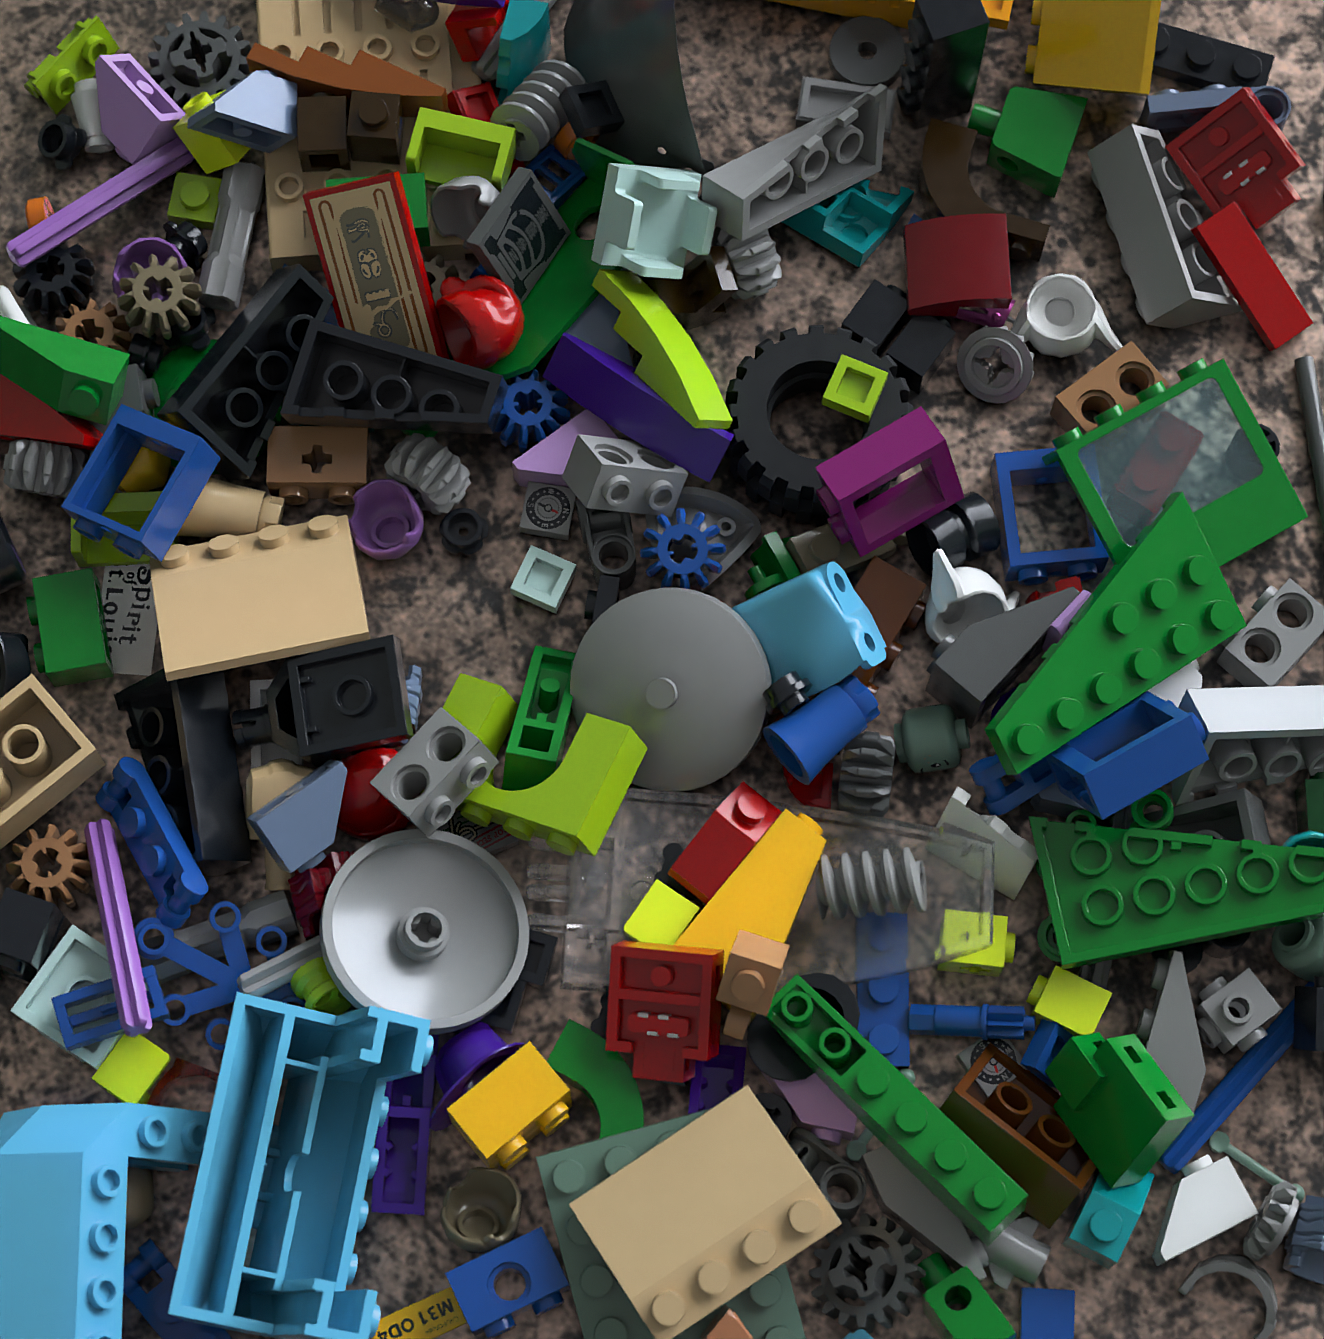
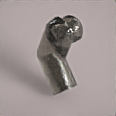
(410, 15)

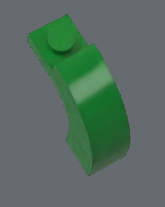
(601, 1076)

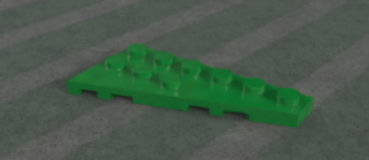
(1128, 636)
(1160, 889)

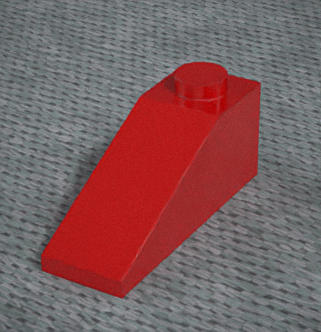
(32, 419)

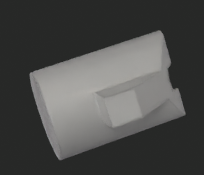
(1017, 1253)

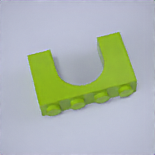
(572, 804)

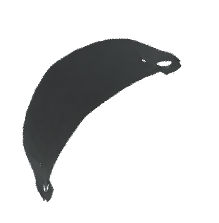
(638, 56)

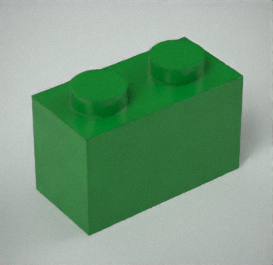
(70, 627)

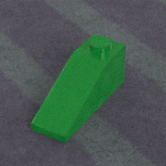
(63, 370)
(540, 720)

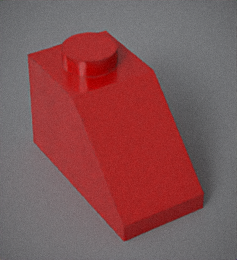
(724, 842)

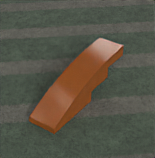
(367, 73)

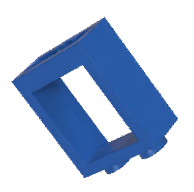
(108, 466)
(1035, 568)
(1128, 755)

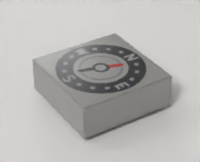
(548, 511)
(993, 1072)

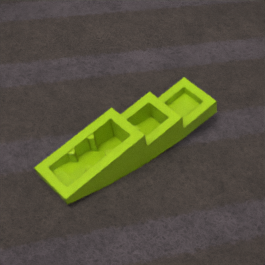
(669, 356)

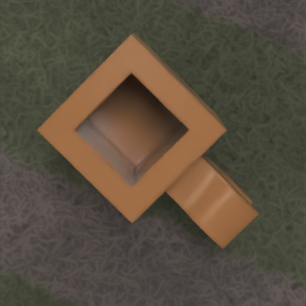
(750, 979)

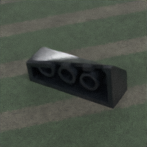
(942, 59)
(192, 762)

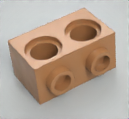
(1102, 390)

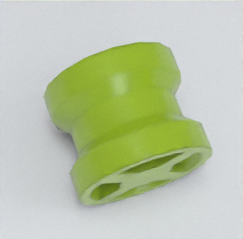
(317, 988)

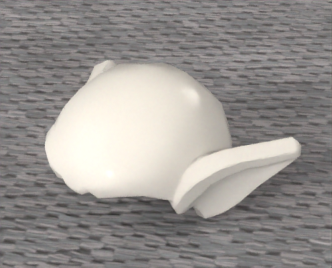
(1063, 317)
(962, 598)

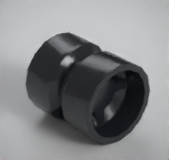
(962, 532)

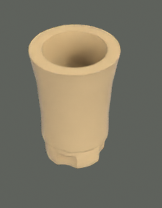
(231, 510)

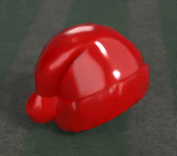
(479, 319)
(363, 809)

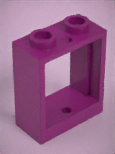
(878, 460)

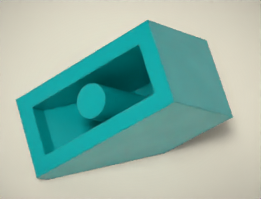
(1106, 1219)

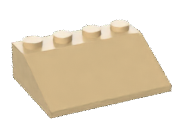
(258, 597)
(704, 1214)

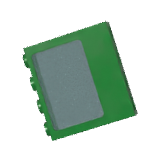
(1176, 440)

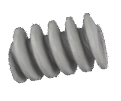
(536, 108)
(870, 884)

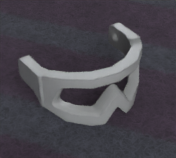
(1245, 1267)

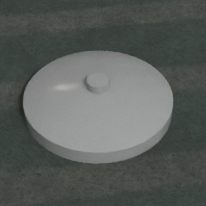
(682, 679)
(424, 928)

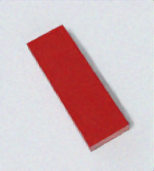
(1252, 276)

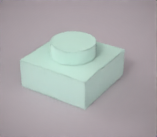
(543, 579)

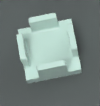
(652, 220)
(71, 966)

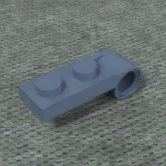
(1178, 111)

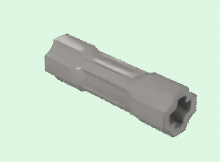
(223, 269)
(265, 911)

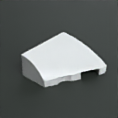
(1013, 853)

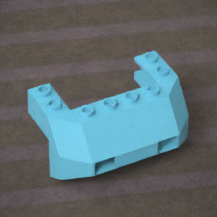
(296, 1179)
(68, 1209)

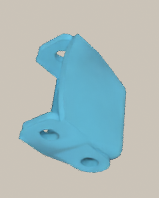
(815, 628)

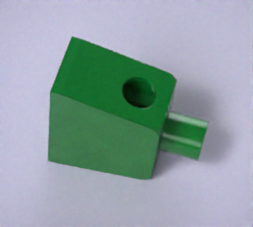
(1031, 135)
(944, 1288)

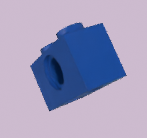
(476, 1283)

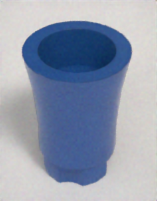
(821, 728)

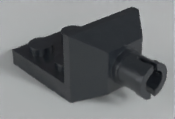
(332, 702)

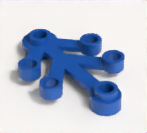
(212, 969)

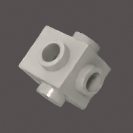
(1246, 1000)

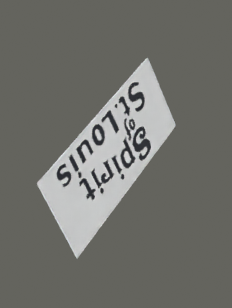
(130, 618)

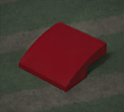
(957, 264)

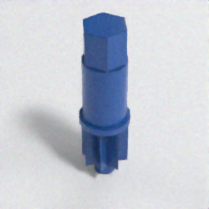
(971, 1021)

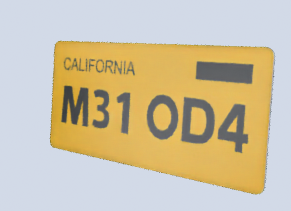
(423, 1319)

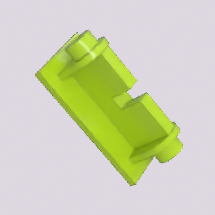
(78, 53)

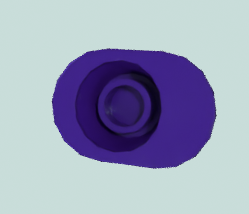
(464, 1063)

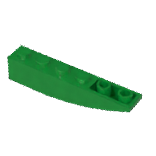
(897, 1112)

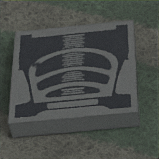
(519, 233)

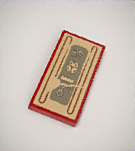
(375, 262)

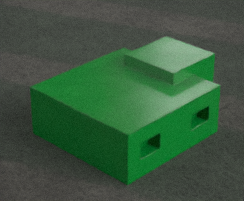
(1117, 1104)

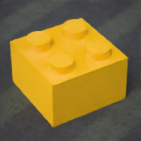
(512, 1108)

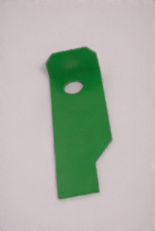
(567, 282)

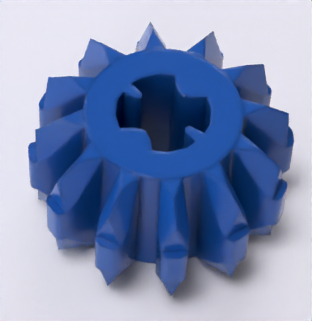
(531, 427)
(677, 534)

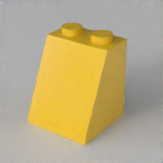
(1094, 44)

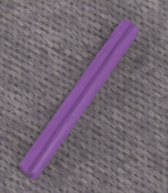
(98, 203)
(118, 928)

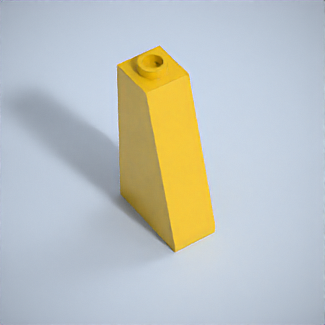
(763, 890)

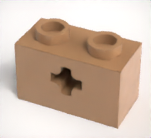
(298, 449)

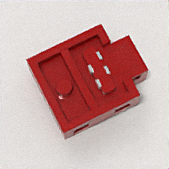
(1239, 158)
(664, 1007)

